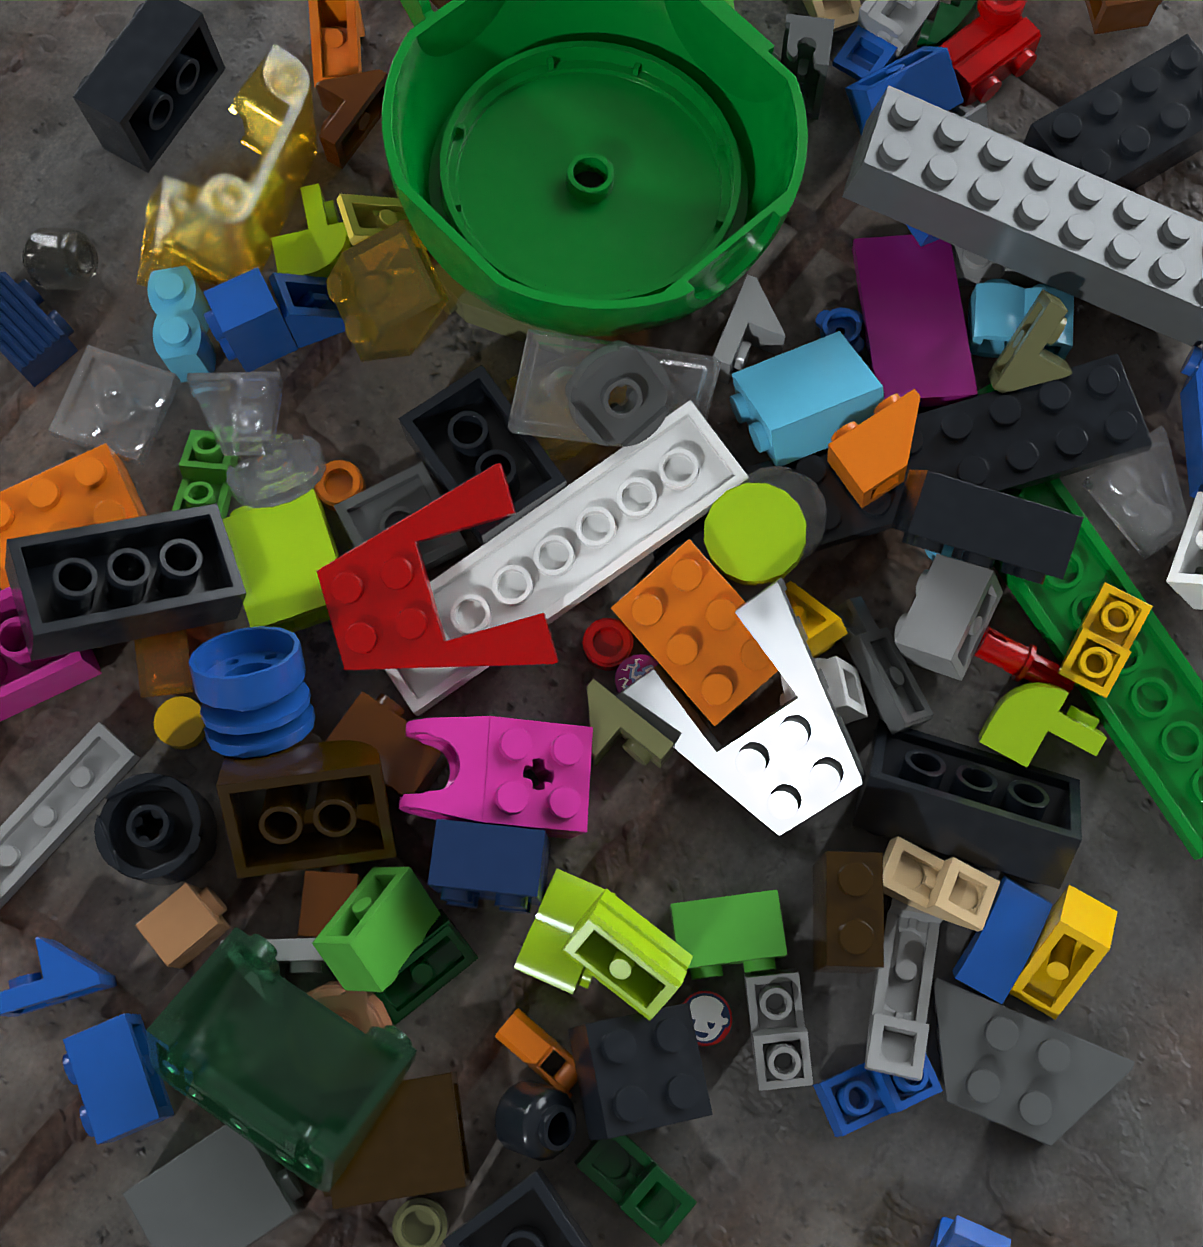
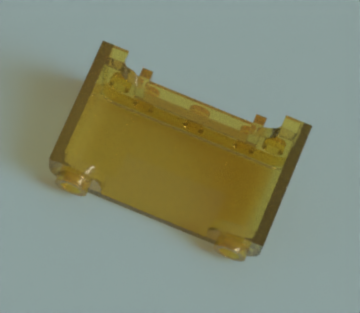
(235, 219)

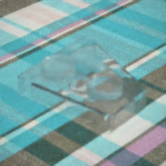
(1142, 496)

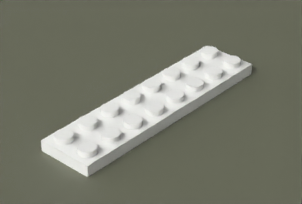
(578, 541)

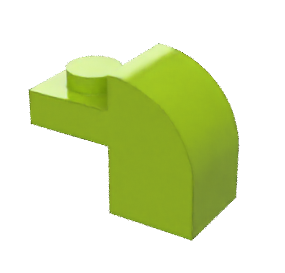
(318, 248)
(1028, 713)

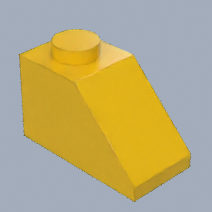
(1066, 952)

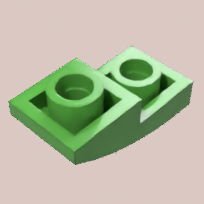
(204, 474)

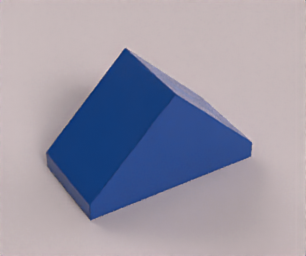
(306, 307)

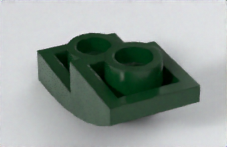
(948, 21)

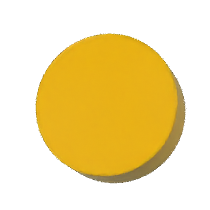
(179, 723)

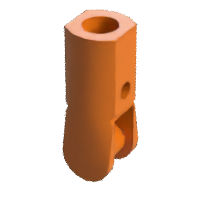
(534, 1046)

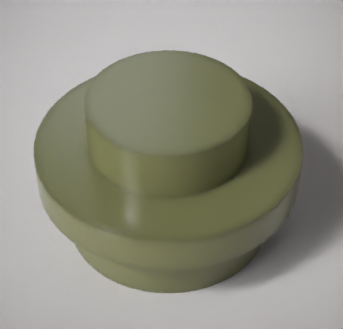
(420, 1223)

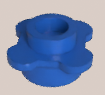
(844, 319)

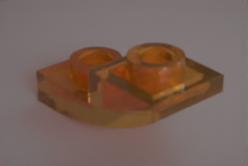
(163, 664)

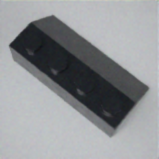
(970, 805)

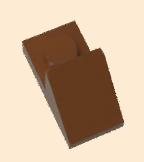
(355, 110)

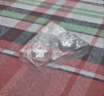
(240, 409)

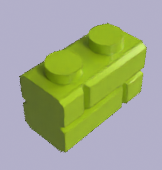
(628, 954)

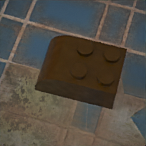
(306, 808)

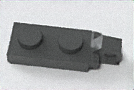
(882, 668)

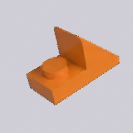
(335, 38)

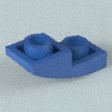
(1005, 943)
(864, 1095)

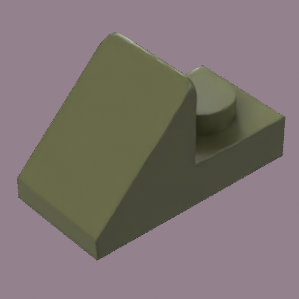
(1024, 358)
(615, 720)

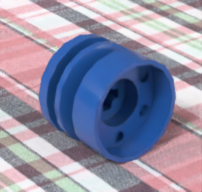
(252, 691)

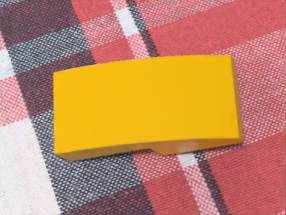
(1104, 639)

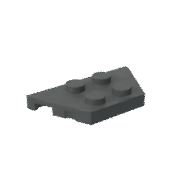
(1017, 1066)

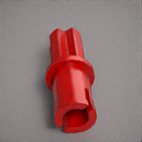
(1019, 660)

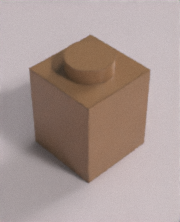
(184, 924)

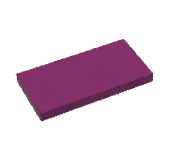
(914, 319)

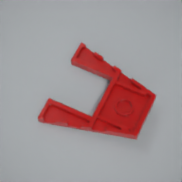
(386, 605)

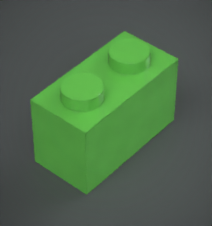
(377, 929)
(730, 932)

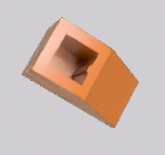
(876, 452)

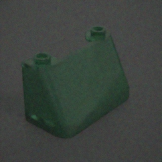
(276, 1061)

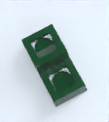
(637, 1185)

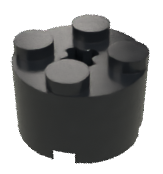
(131, 817)

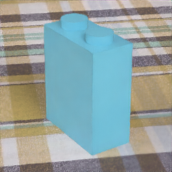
(804, 397)

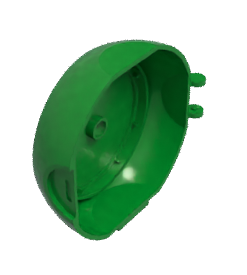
(657, 96)

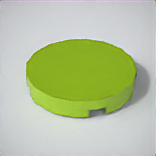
(755, 533)

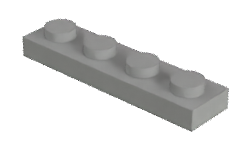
(60, 805)

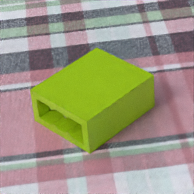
(279, 561)

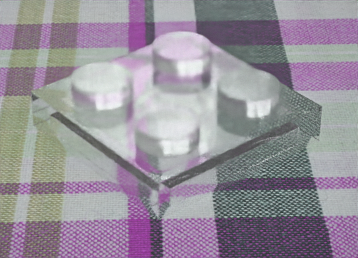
(115, 404)

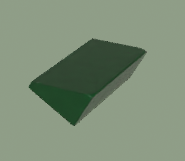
(428, 969)

